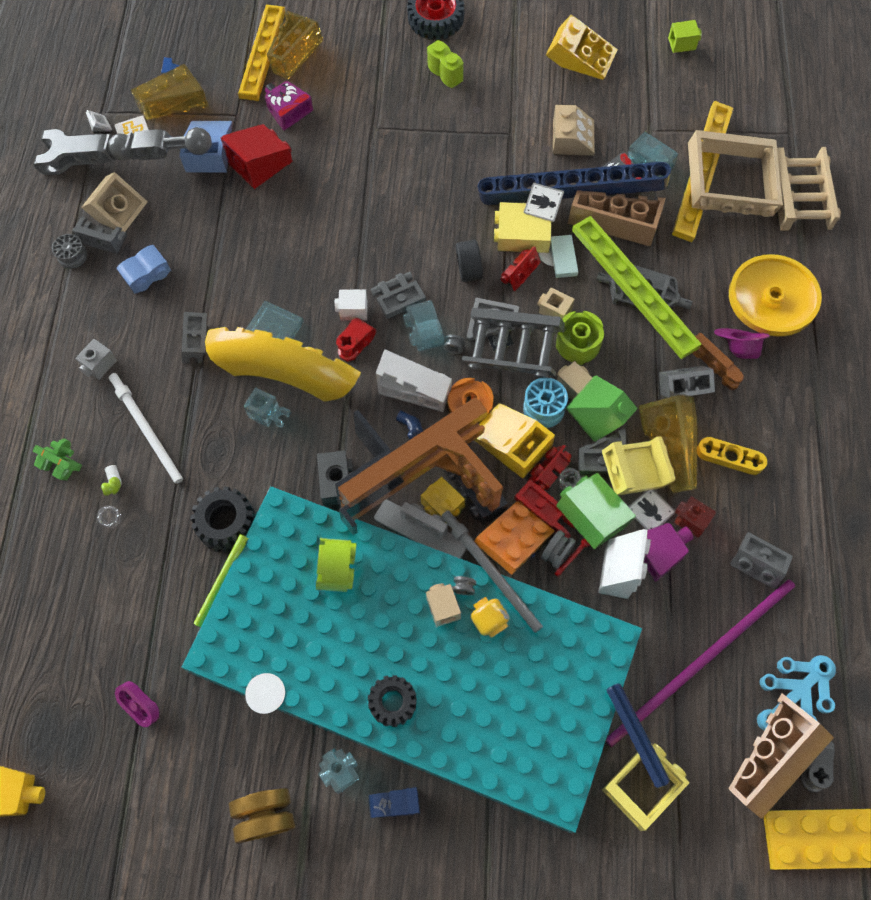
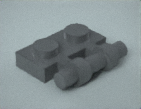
(397, 300)

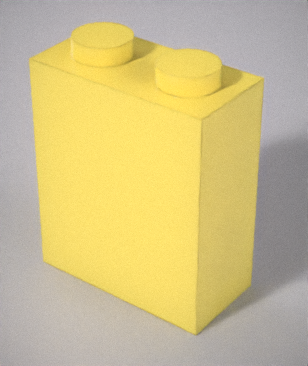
(520, 230)

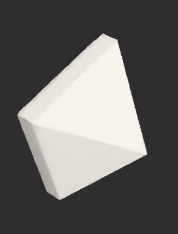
(98, 122)

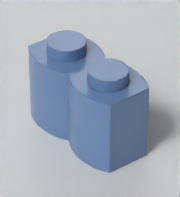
(144, 269)

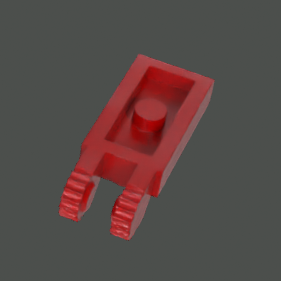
(543, 506)

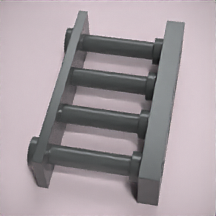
(505, 321)

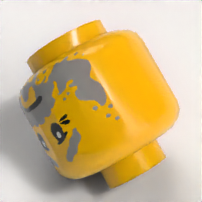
(489, 617)

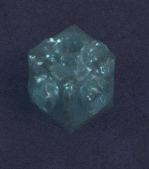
(347, 775)

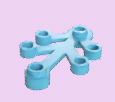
(802, 688)

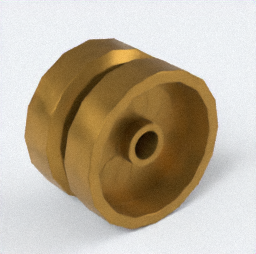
(260, 810)

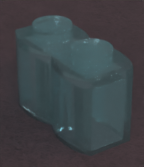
(424, 326)

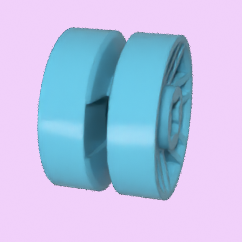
(545, 401)

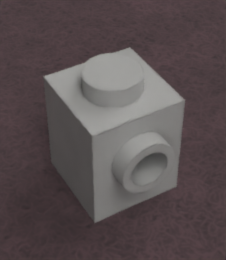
(95, 359)

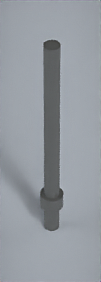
(460, 532)

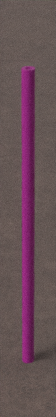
(704, 659)

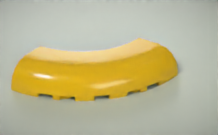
(281, 360)

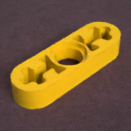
(746, 467)

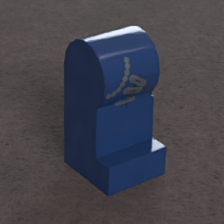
(394, 803)

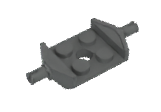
(663, 284)

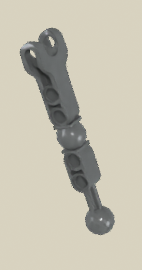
(102, 148)

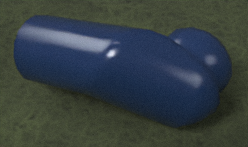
(412, 422)

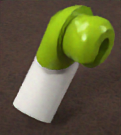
(114, 479)

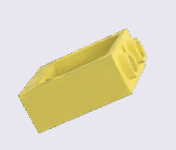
(629, 808)

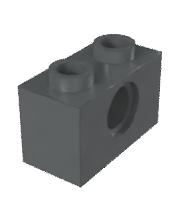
(328, 466)

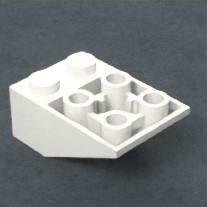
(624, 564)

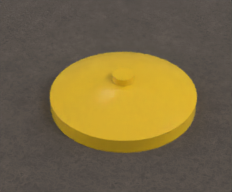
(775, 295)

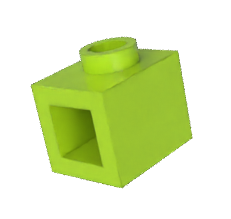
(684, 36)

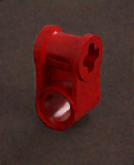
(354, 339)

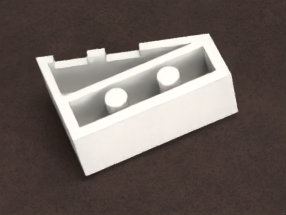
(412, 382)

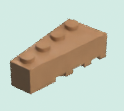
(619, 216)
(779, 756)

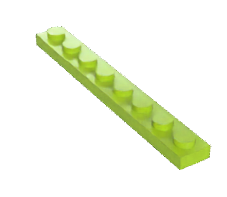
(636, 287)

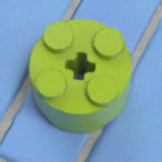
(581, 337)
(334, 565)

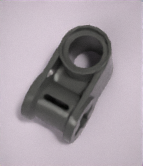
(823, 769)

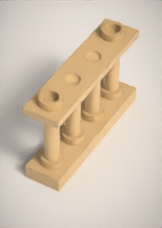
(787, 213)

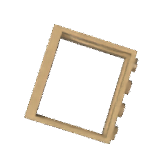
(739, 146)

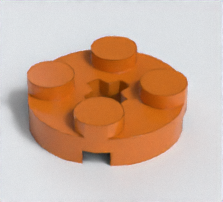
(472, 388)

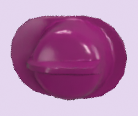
(743, 343)

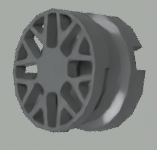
(70, 251)
(556, 547)

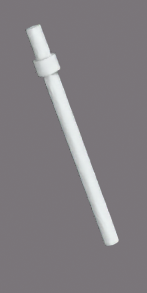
(124, 394)

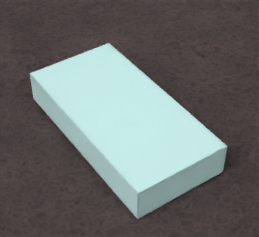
(563, 256)

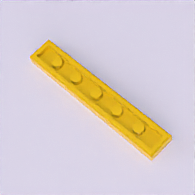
(258, 61)

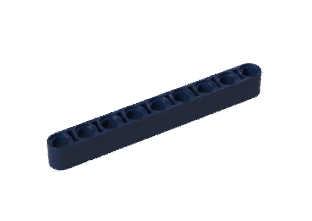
(583, 178)

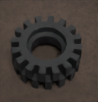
(386, 685)

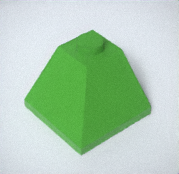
(601, 408)

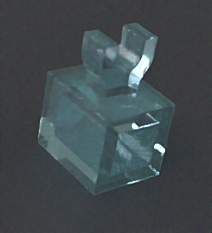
(264, 408)

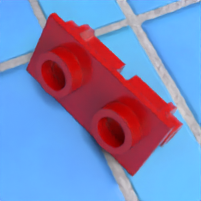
(525, 265)
(556, 460)

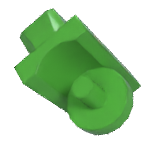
(48, 456)

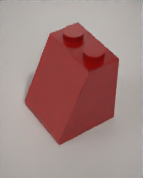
(256, 153)

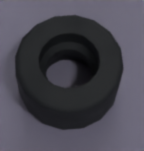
(469, 260)

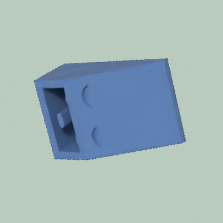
(215, 159)

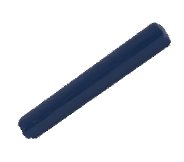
(638, 735)

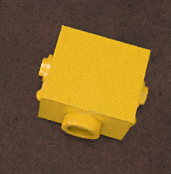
(441, 498)

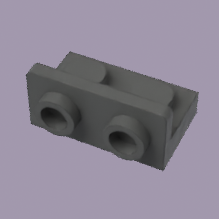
(761, 560)

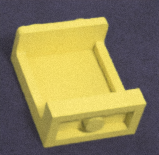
(638, 466)

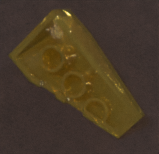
(677, 425)

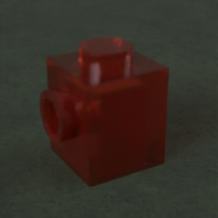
(694, 516)

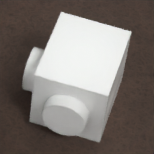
(352, 304)

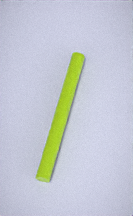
(236, 551)

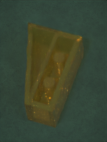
(294, 44)
(169, 93)

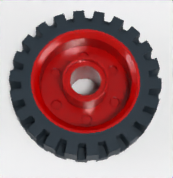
(435, 17)

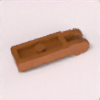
(719, 362)

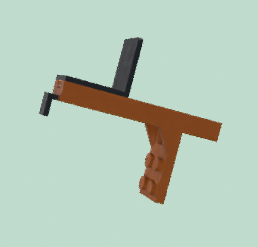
(431, 448)

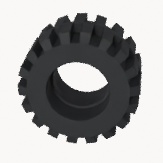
(214, 504)

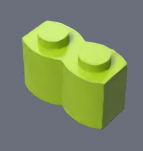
(445, 64)

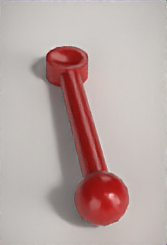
(584, 543)

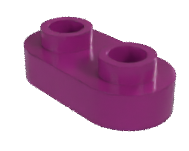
(137, 704)

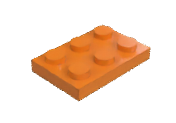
(514, 537)

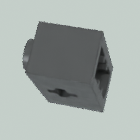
(687, 381)

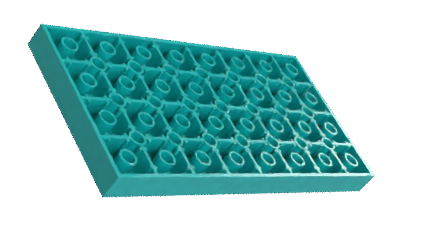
(492, 715)

